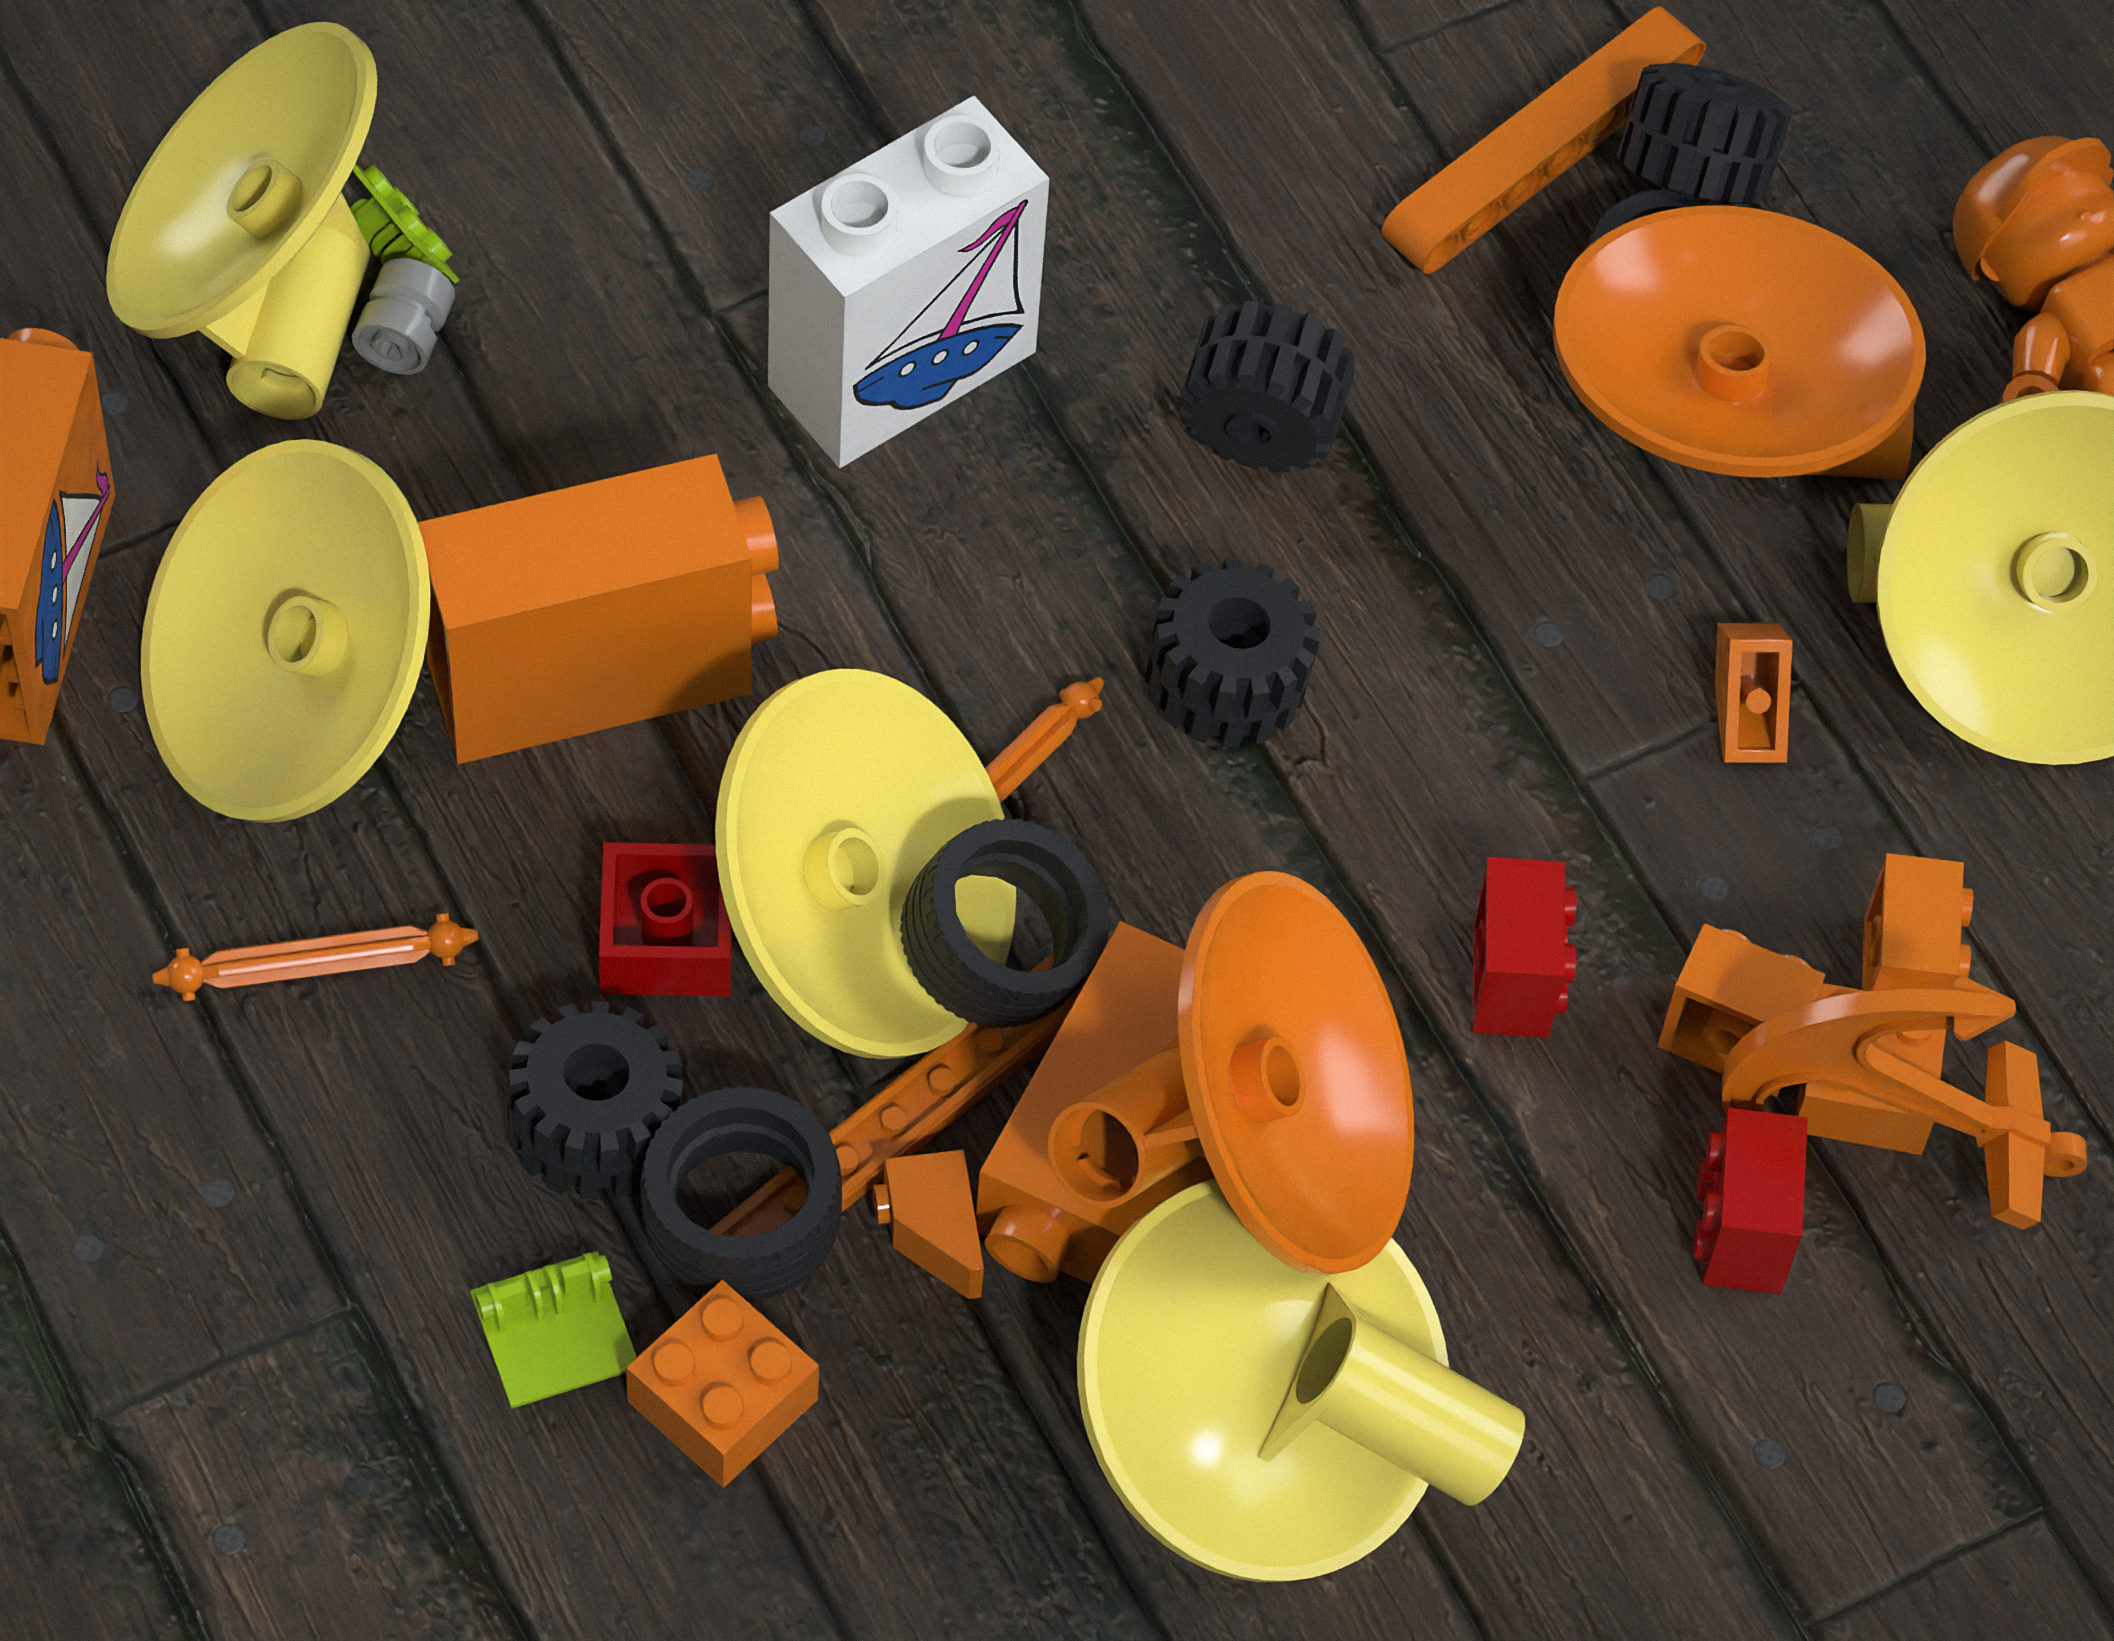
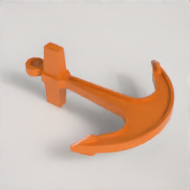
(1833, 1046)

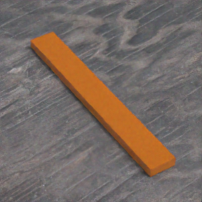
(905, 1114)

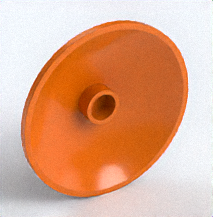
(1743, 345)
(1275, 1077)

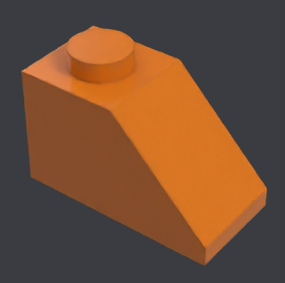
(1753, 691)
(933, 1217)

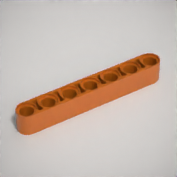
(1535, 144)

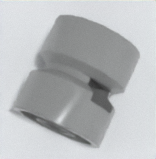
(402, 315)

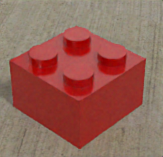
(663, 921)
(1522, 947)
(1751, 1200)

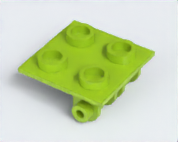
(393, 225)
(554, 1328)

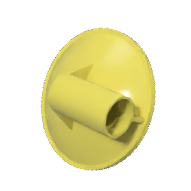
(248, 221)
(2004, 578)
(285, 631)
(818, 839)
(1274, 1408)

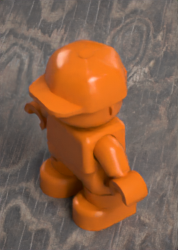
(2045, 239)

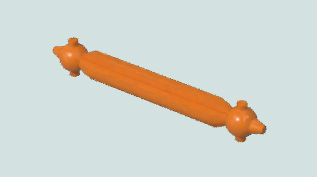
(1044, 736)
(315, 956)

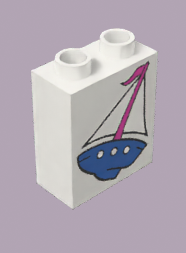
(906, 280)

